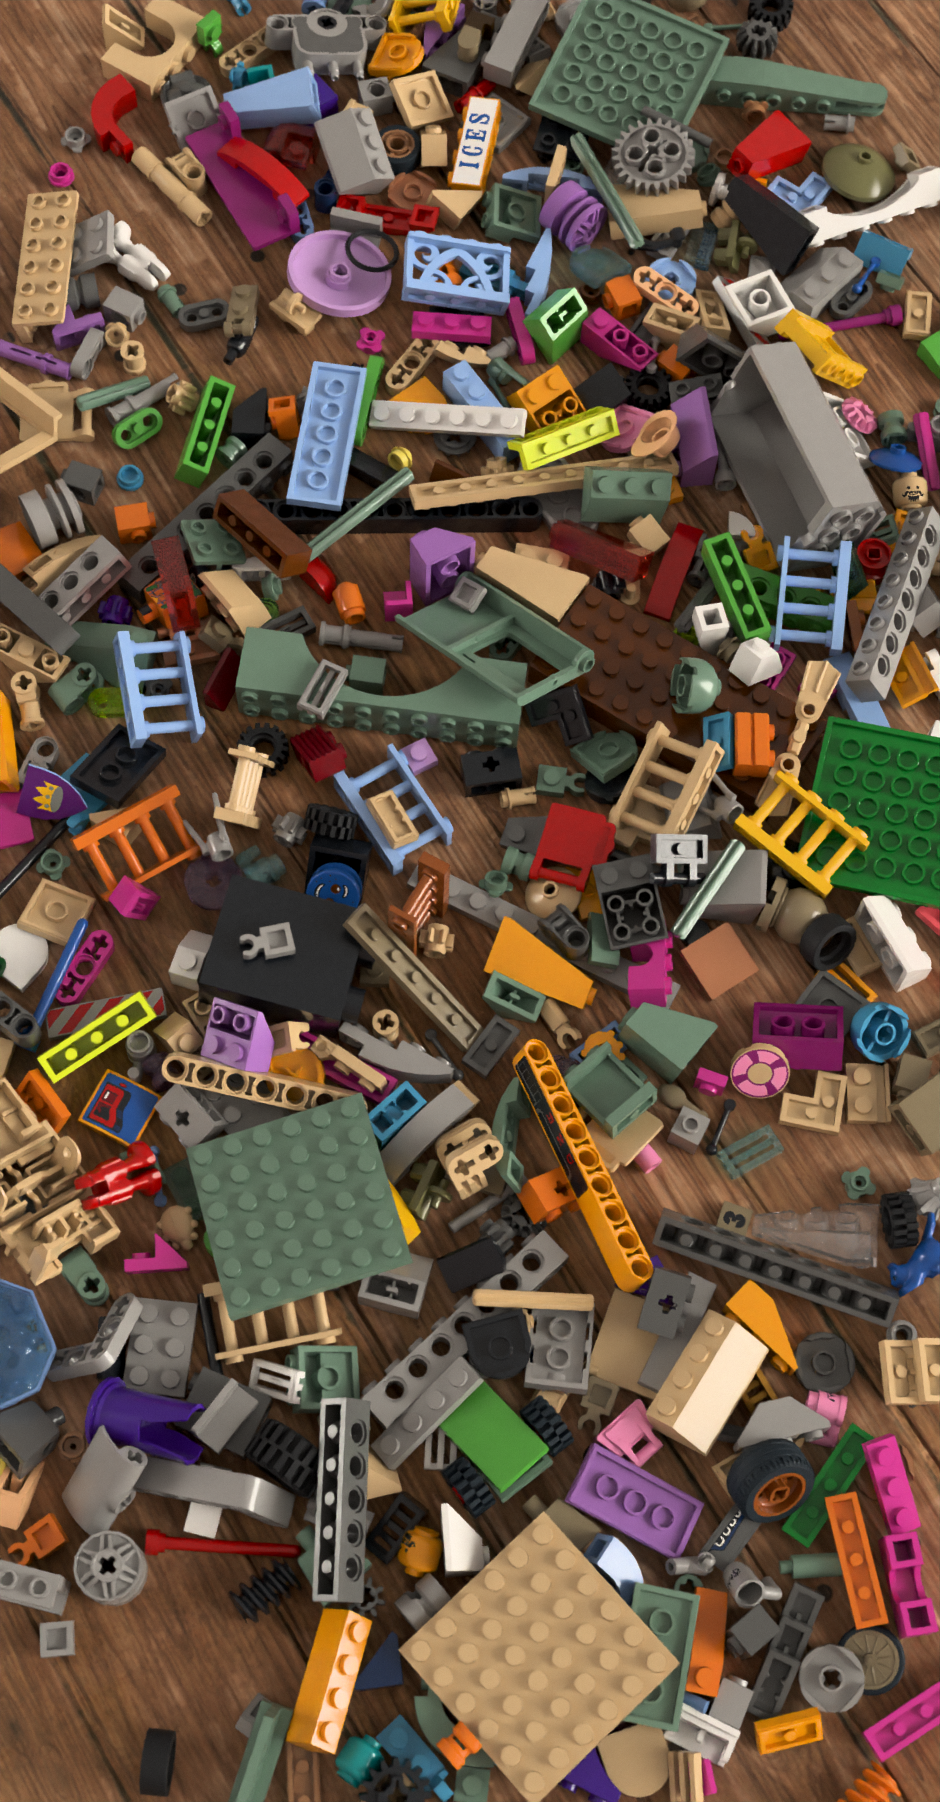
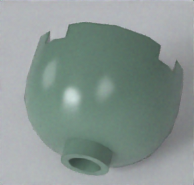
(694, 685)

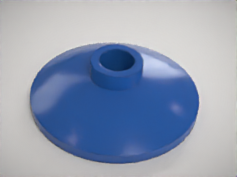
(895, 459)

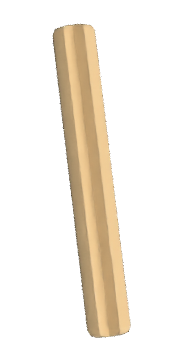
(533, 1299)

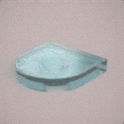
(597, 265)

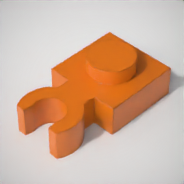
(42, 1539)

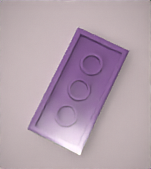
(634, 1502)

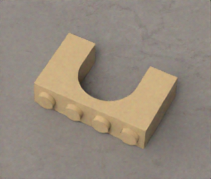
(151, 73)

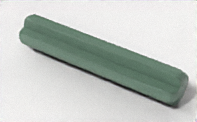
(112, 393)

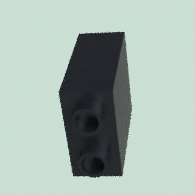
(297, 987)

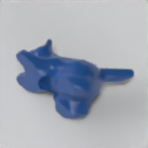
(922, 1264)

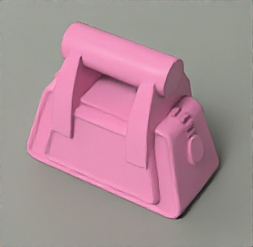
(627, 1431)

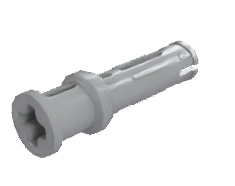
(143, 399)
(346, 636)

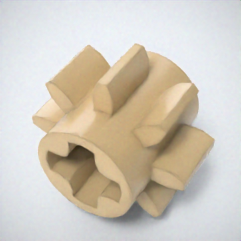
(182, 397)
(496, 465)
(436, 940)

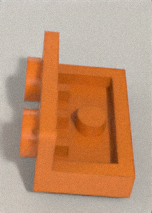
(43, 1100)

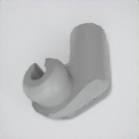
(691, 1565)

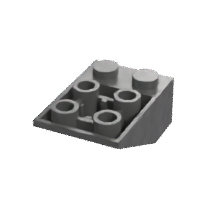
(630, 902)

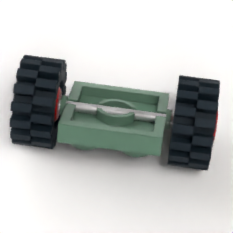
(470, 1485)

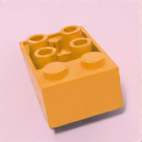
(547, 399)

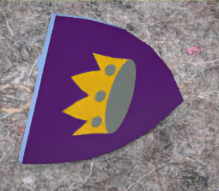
(48, 795)

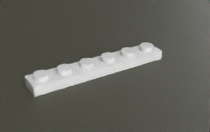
(448, 418)

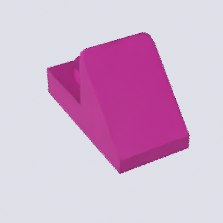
(165, 1260)

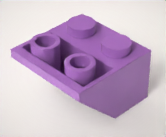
(238, 1037)

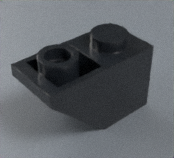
(250, 419)

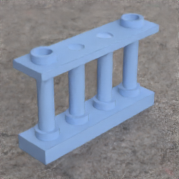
(834, 611)
(135, 703)
(348, 791)

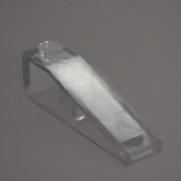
(840, 1235)

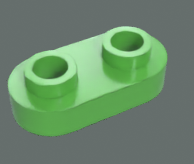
(136, 429)

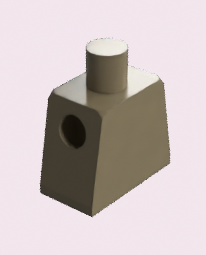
(570, 1521)

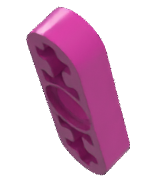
(519, 332)
(102, 954)

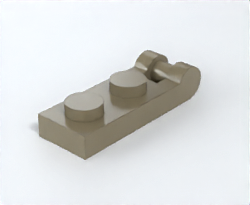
(242, 310)

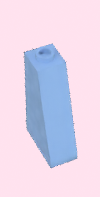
(277, 101)

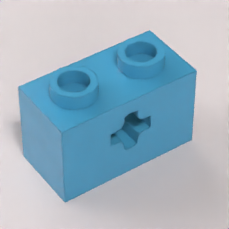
(395, 1113)

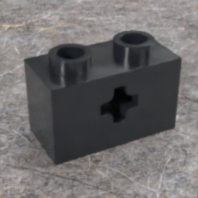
(480, 781)

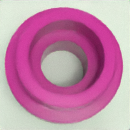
(61, 174)

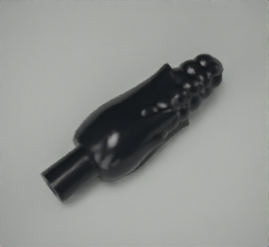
(238, 345)

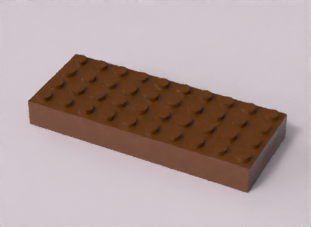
(633, 680)

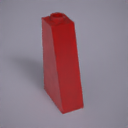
(769, 148)

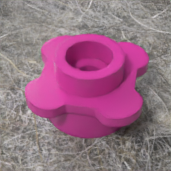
(373, 346)

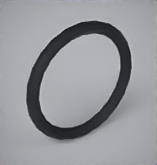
(374, 232)

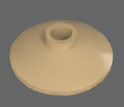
(544, 904)

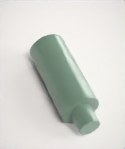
(811, 1565)

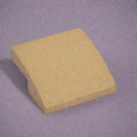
(910, 1371)

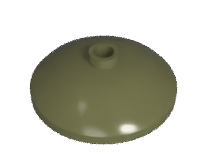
(858, 172)

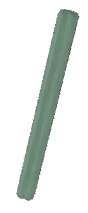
(607, 191)
(360, 511)

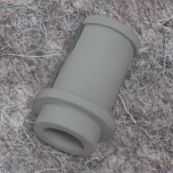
(840, 123)
(503, 349)

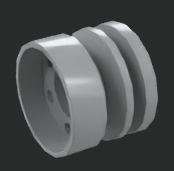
(51, 513)
(129, 1563)

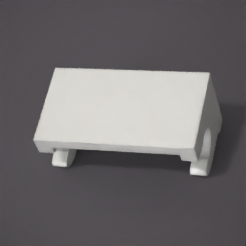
(705, 1735)

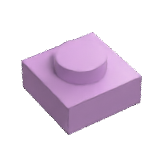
(420, 756)

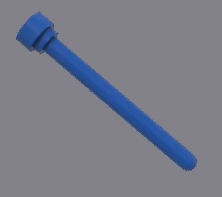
(57, 977)

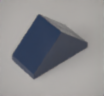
(383, 1669)

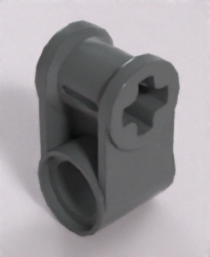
(562, 928)

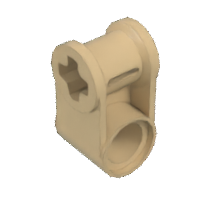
(188, 171)

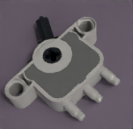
(327, 39)

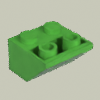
(557, 323)

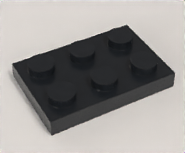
(116, 769)

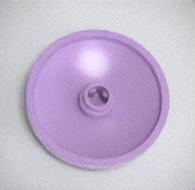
(331, 281)

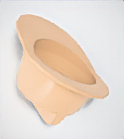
(657, 435)

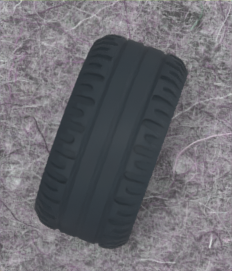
(770, 1480)

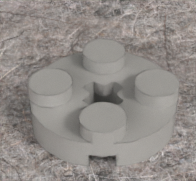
(851, 1678)

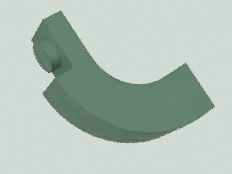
(437, 1725)

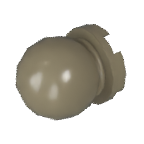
(790, 911)

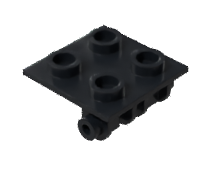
(550, 135)

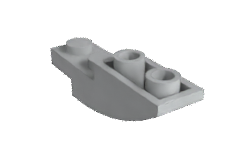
(404, 1063)

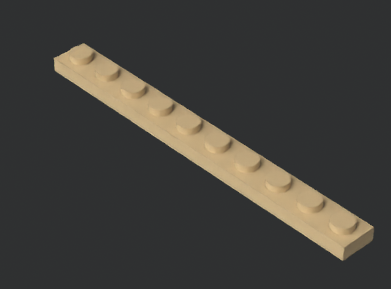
(523, 482)

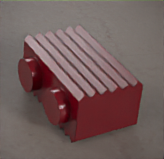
(319, 753)

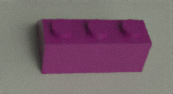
(805, 1033)

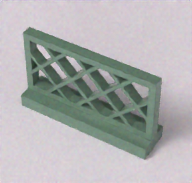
(261, 1753)

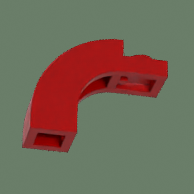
(108, 106)

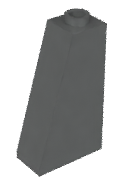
(453, 73)

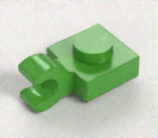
(209, 31)

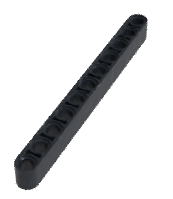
(409, 522)

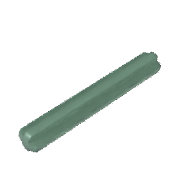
(707, 889)

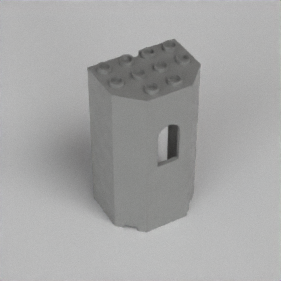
(792, 454)

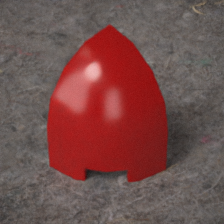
(320, 579)

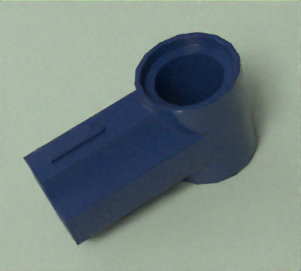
(325, 194)

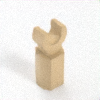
(558, 1023)

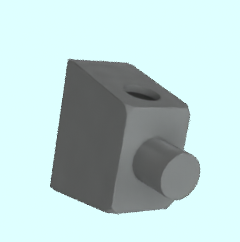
(28, 1435)

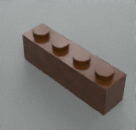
(262, 533)

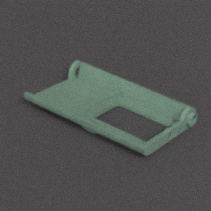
(498, 616)

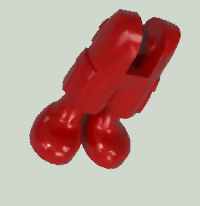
(110, 1181)

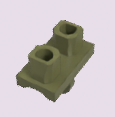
(738, 246)
(430, 1190)

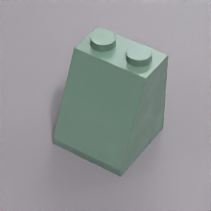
(664, 1038)

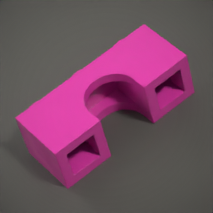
(650, 981)
(902, 1569)

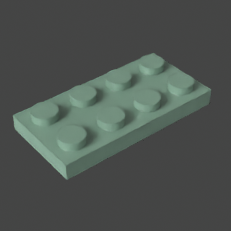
(673, 1621)

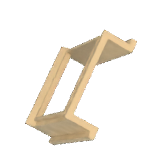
(32, 410)

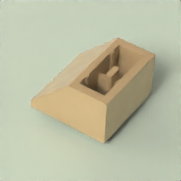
(233, 600)

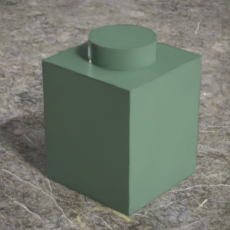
(367, 674)

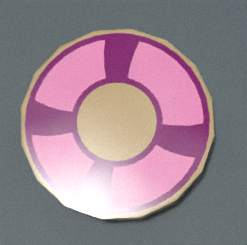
(759, 1070)

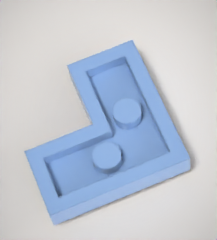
(810, 193)

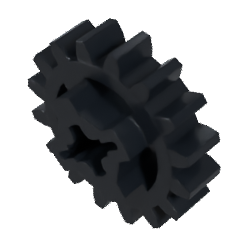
(395, 1779)

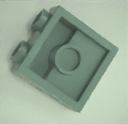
(511, 214)
(328, 1374)

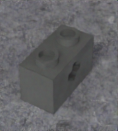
(653, 1316)
(750, 1633)

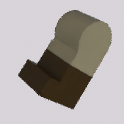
(475, 30)

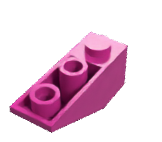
(615, 342)

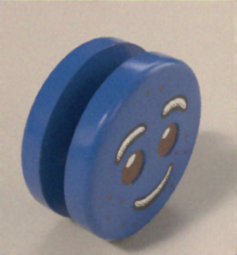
(336, 883)

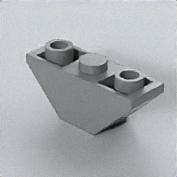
(784, 1420)

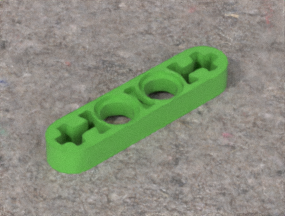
(373, 378)

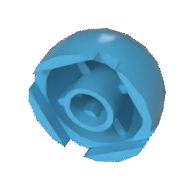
(880, 1031)

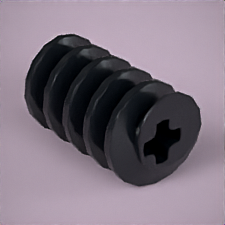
(265, 1590)

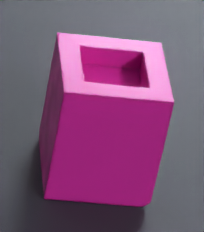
(398, 603)

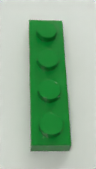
(831, 1480)

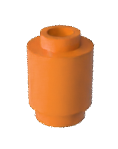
(349, 603)

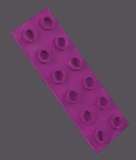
(246, 198)

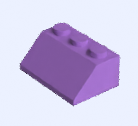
(697, 445)
(438, 561)

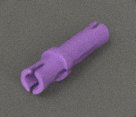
(44, 362)

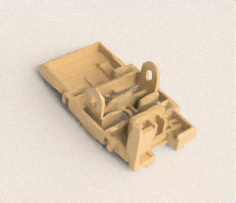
(43, 1236)

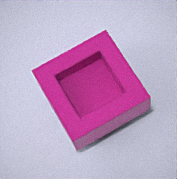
(710, 1082)

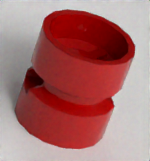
(874, 558)

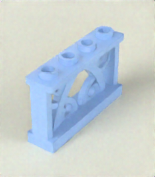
(470, 253)

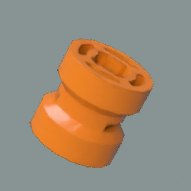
(451, 1748)

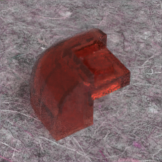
(293, 144)

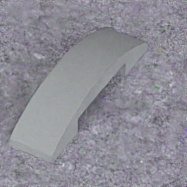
(423, 1131)

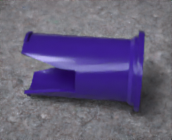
(141, 1420)

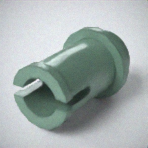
(168, 296)

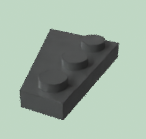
(524, 834)

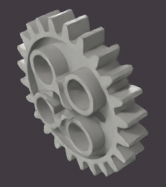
(653, 157)

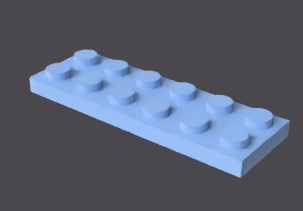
(326, 436)

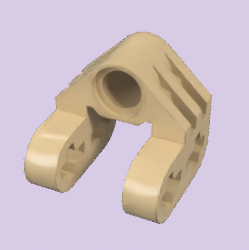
(468, 1159)

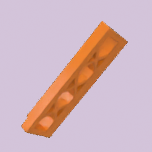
(856, 1560)

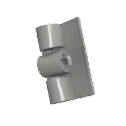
(103, 1483)

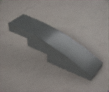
(785, 1651)

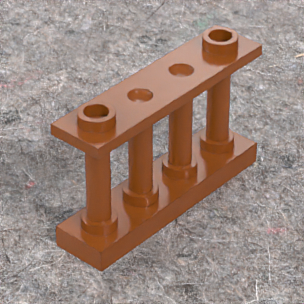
(426, 900)

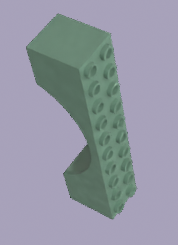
(463, 709)

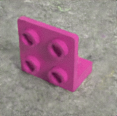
(14, 827)

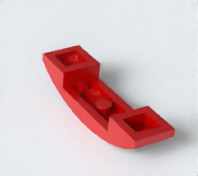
(264, 168)
(395, 220)
(673, 571)

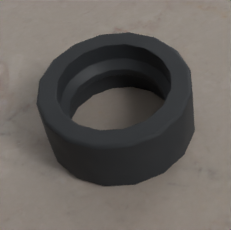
(836, 950)
(157, 1762)

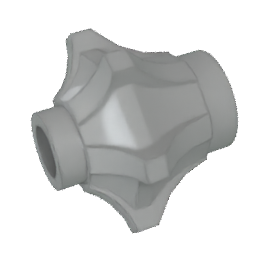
(926, 1196)

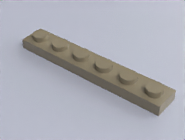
(413, 977)

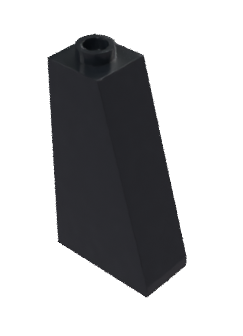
(771, 222)

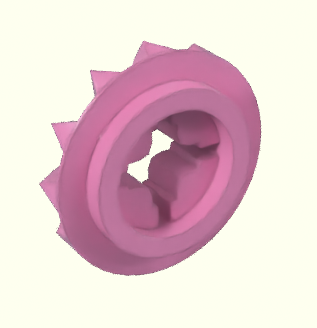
(859, 415)

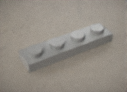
(426, 1413)

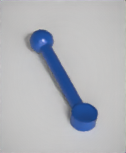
(874, 263)

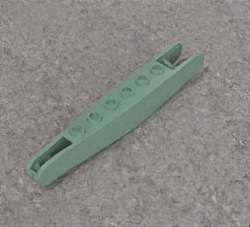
(791, 89)

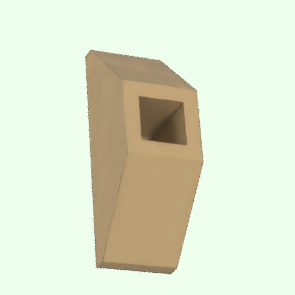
(29, 655)

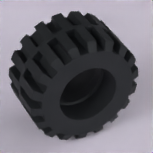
(285, 1457)

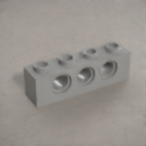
(85, 580)

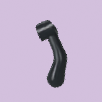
(676, 236)

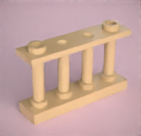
(694, 783)
(244, 788)
(234, 1354)

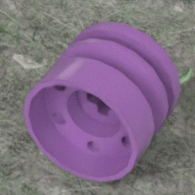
(573, 215)

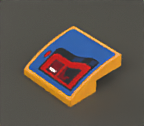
(119, 1108)

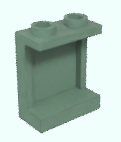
(608, 1090)

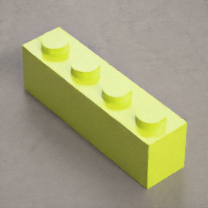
(97, 1036)

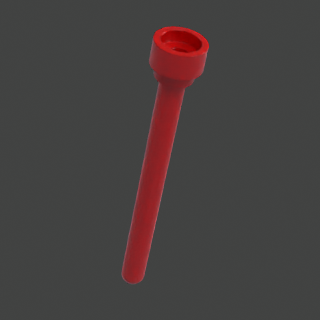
(159, 1542)

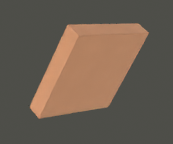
(718, 961)

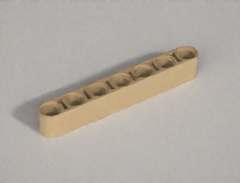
(249, 1089)

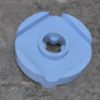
(678, 271)

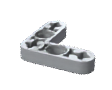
(106, 1346)

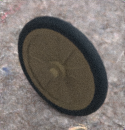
(879, 1655)

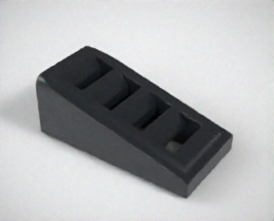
(395, 1509)

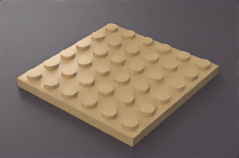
(539, 1658)

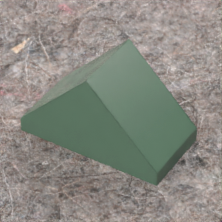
(512, 999)

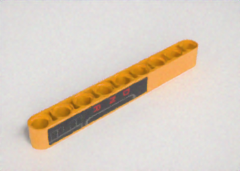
(583, 1166)

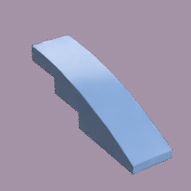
(538, 273)
(858, 711)

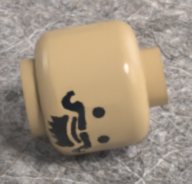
(910, 492)

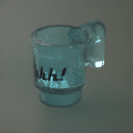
(264, 870)

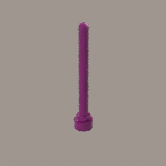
(891, 316)

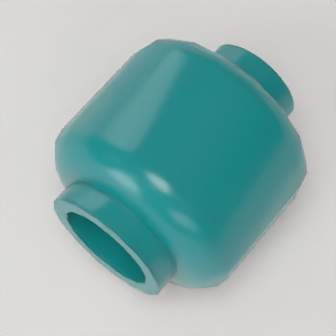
(357, 1758)

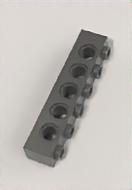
(341, 1500)

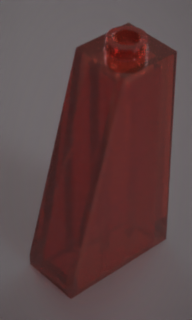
(601, 550)
(176, 584)

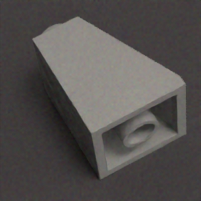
(742, 891)

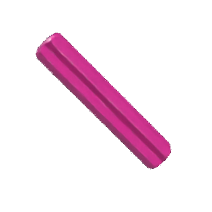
(926, 450)

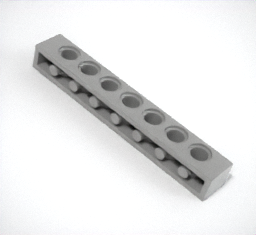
(895, 606)
(387, 1410)

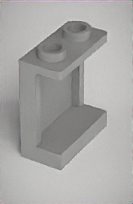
(33, 1588)

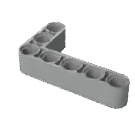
(217, 1489)

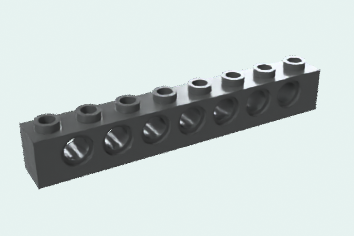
(247, 470)
(776, 1267)

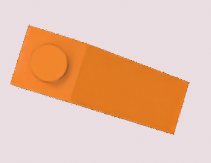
(708, 1643)

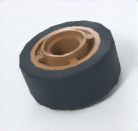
(402, 148)

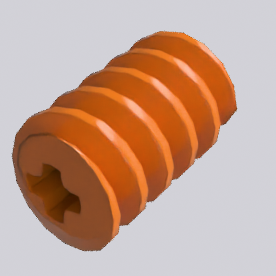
(875, 1788)

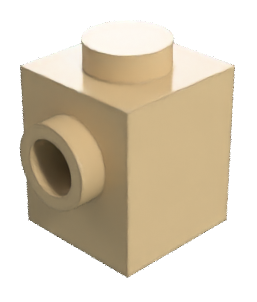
(648, 533)

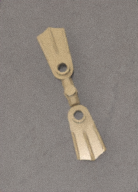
(815, 691)

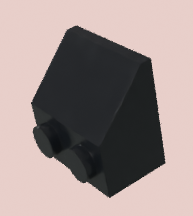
(349, 852)

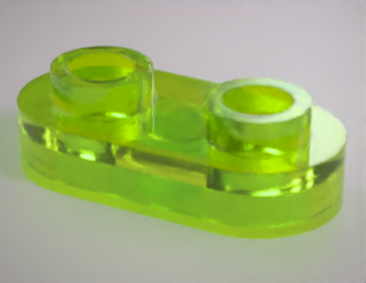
(112, 697)

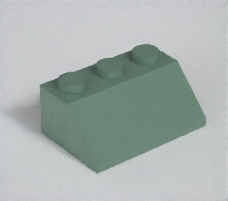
(624, 494)

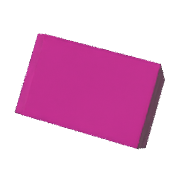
(133, 899)

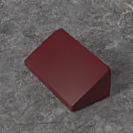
(222, 681)

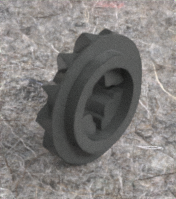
(453, 447)
(518, 1224)

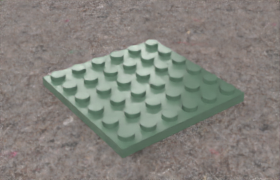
(626, 58)
(297, 1206)

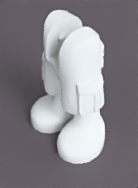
(137, 261)

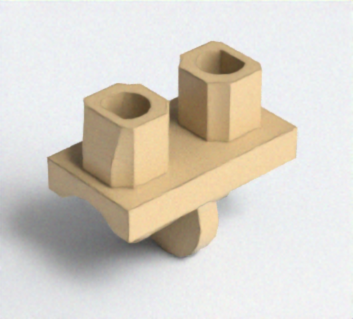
(292, 310)

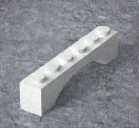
(919, 190)

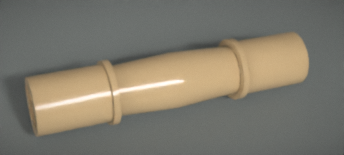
(171, 186)

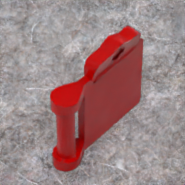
(575, 840)

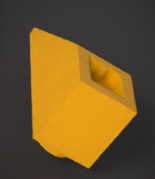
(759, 1316)

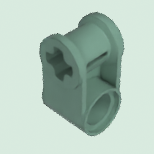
(73, 690)
(81, 1274)

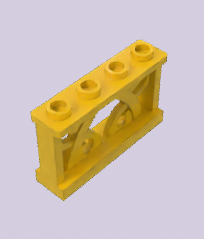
(818, 345)

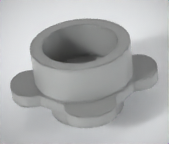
(75, 139)

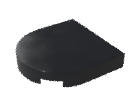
(499, 1344)

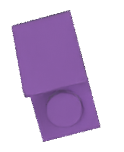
(74, 330)

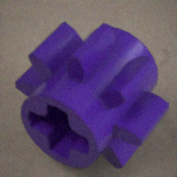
(115, 610)

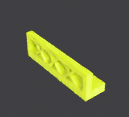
(565, 437)

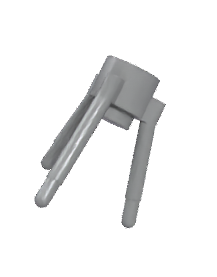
(724, 806)
(217, 843)

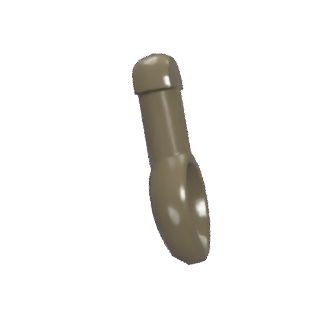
(675, 1098)

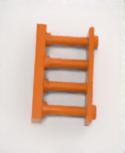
(139, 813)

